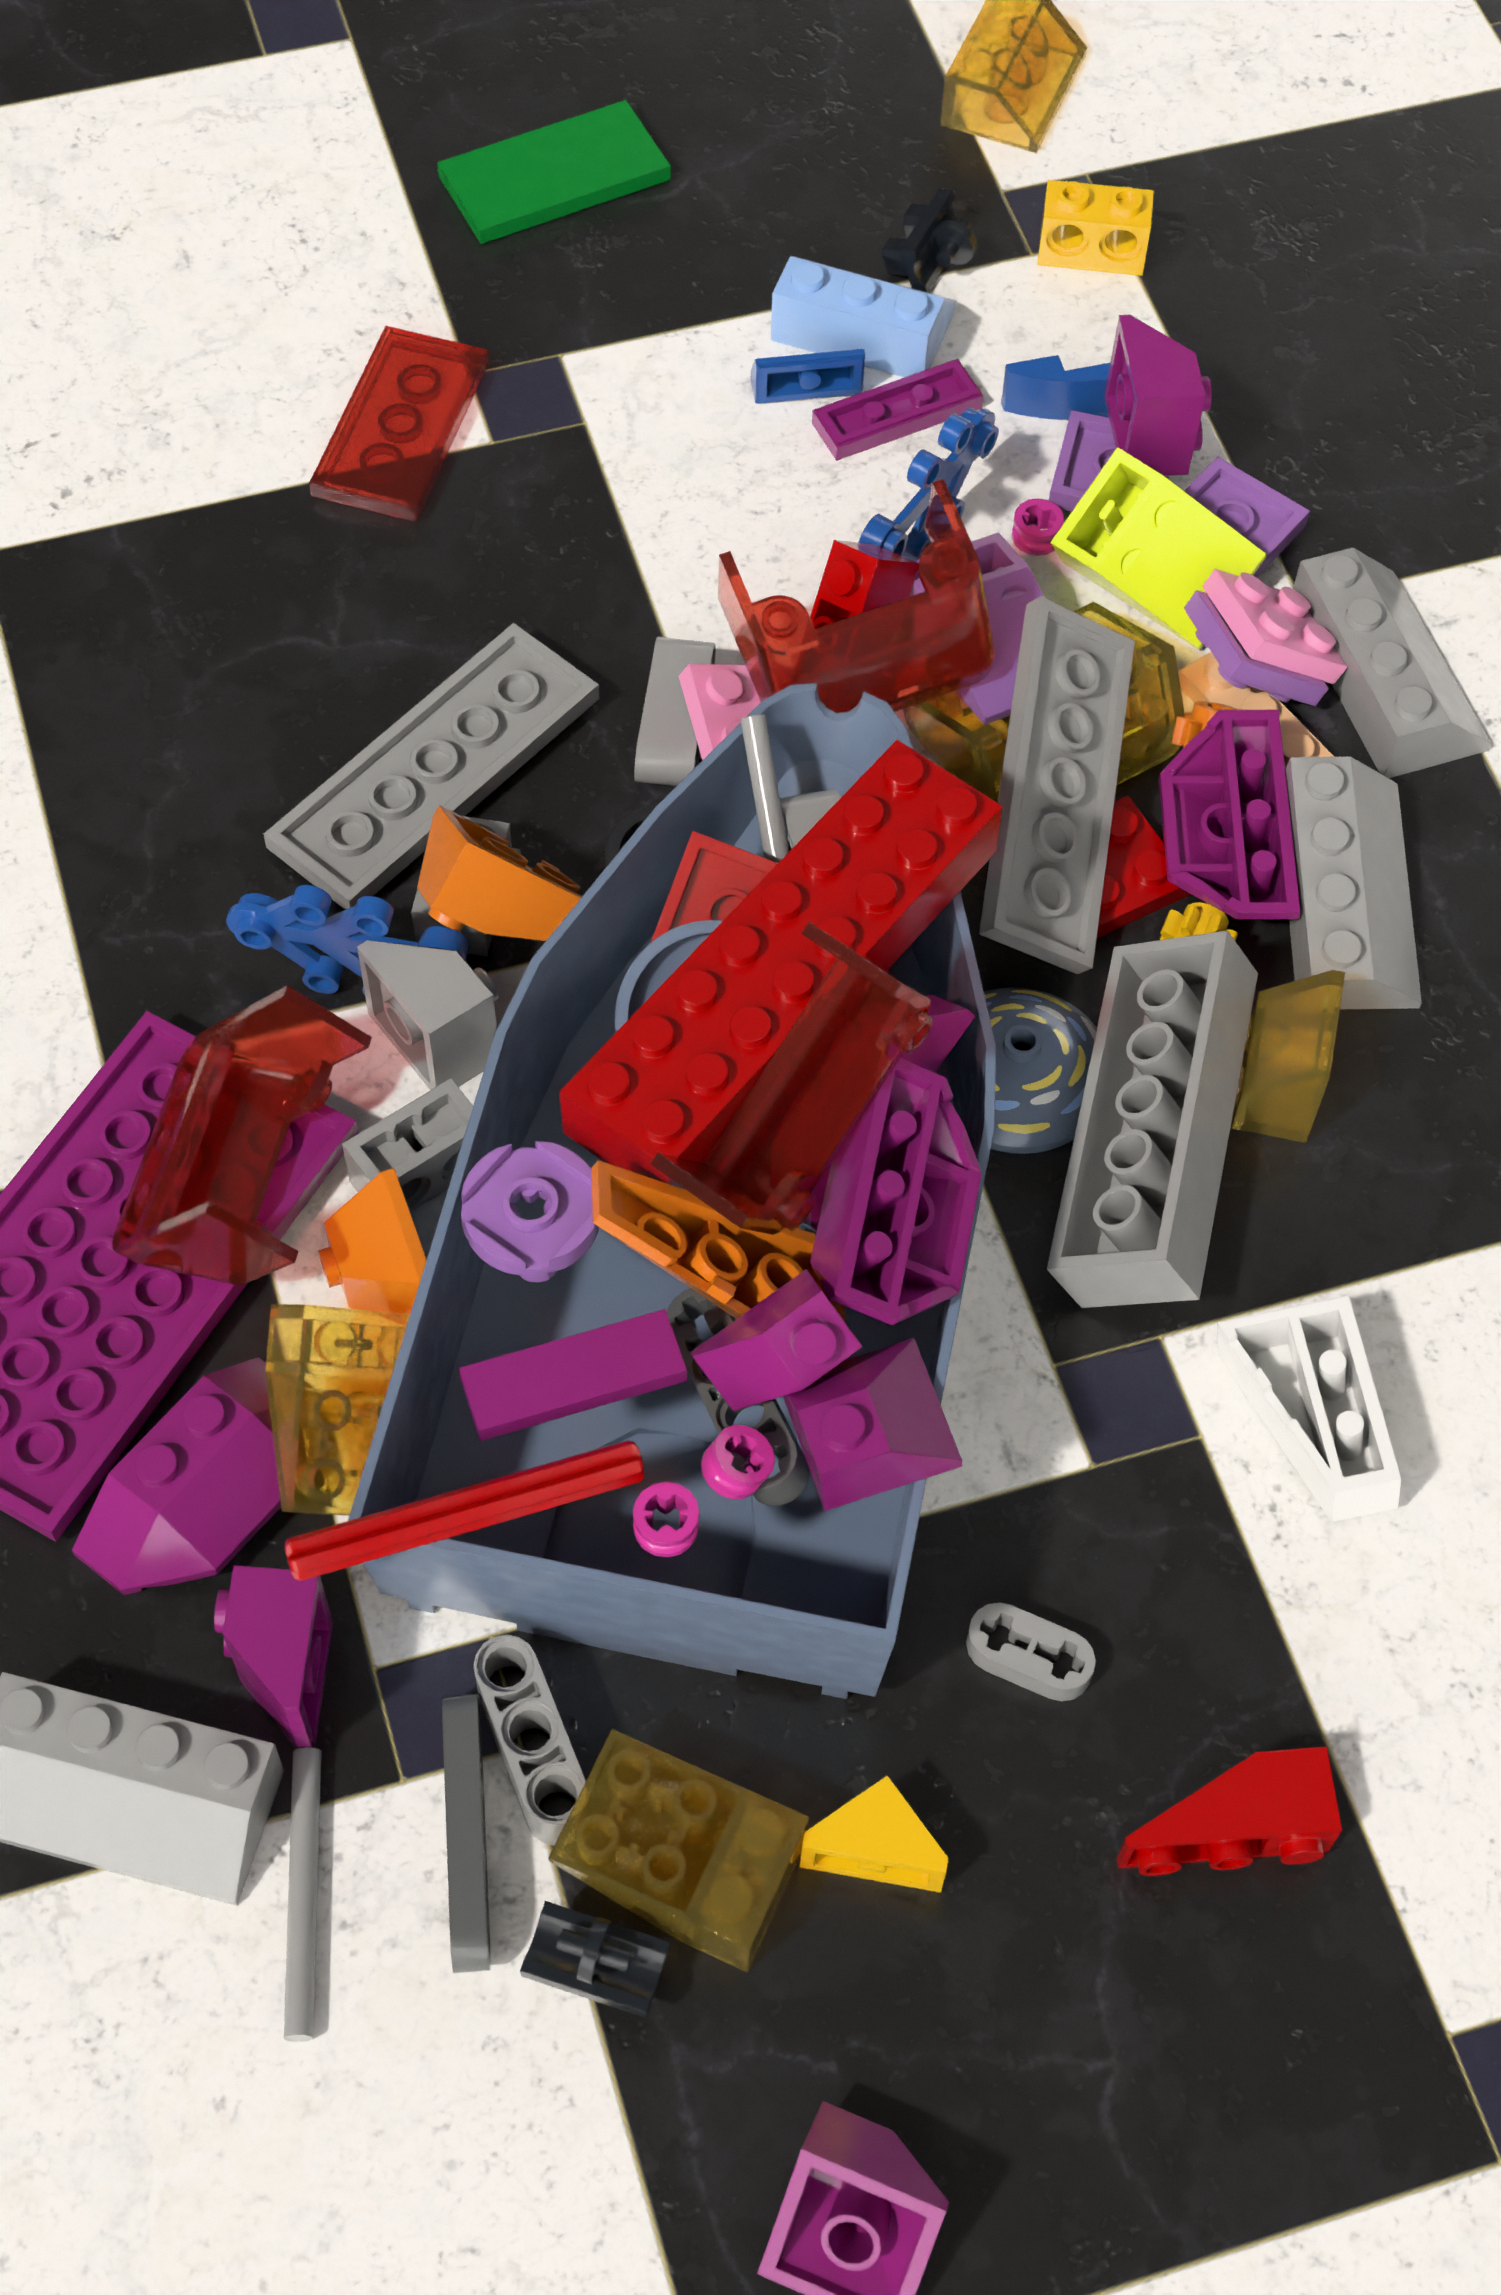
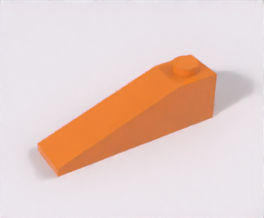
(483, 883)
(696, 1242)

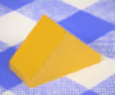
(876, 1841)

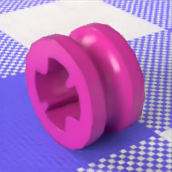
(1042, 514)
(757, 1462)
(664, 1498)

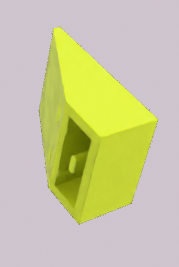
(1150, 543)

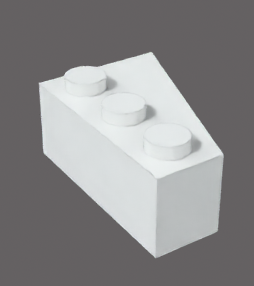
(1318, 1400)

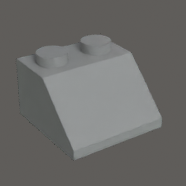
(430, 1008)

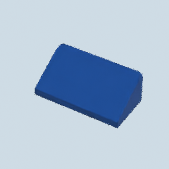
(808, 376)

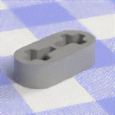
(1037, 1637)

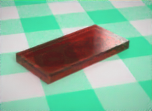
(399, 423)

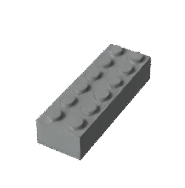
(1154, 1122)

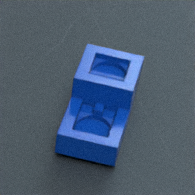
(1049, 392)

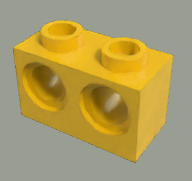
(1095, 227)

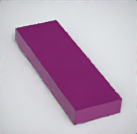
(896, 409)
(572, 1374)

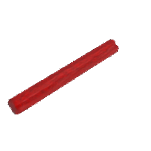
(464, 1510)

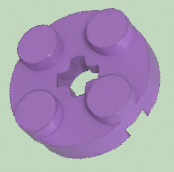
(520, 1245)

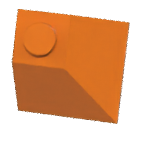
(375, 1248)

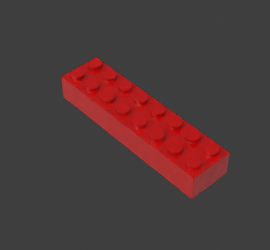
(699, 1043)

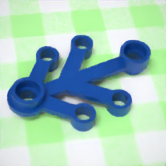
(967, 438)
(265, 922)

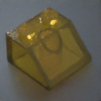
(1288, 1056)

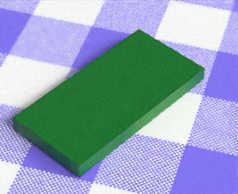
(553, 171)

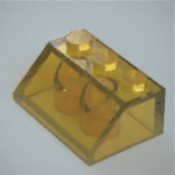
(1012, 73)

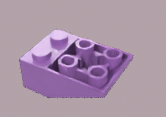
(1007, 589)

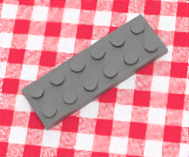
(442, 752)
(1058, 786)

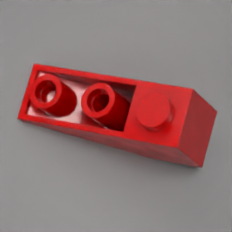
(860, 580)
(1259, 1808)

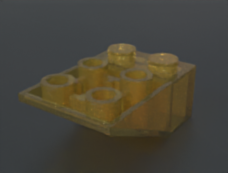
(325, 1398)
(681, 1848)

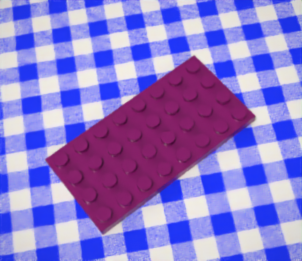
(84, 1329)

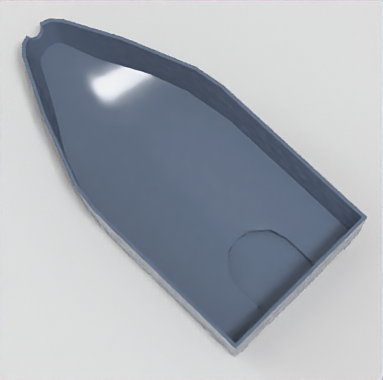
(762, 1584)

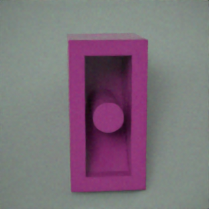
(777, 1345)

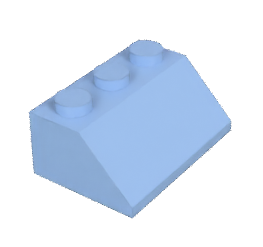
(843, 310)

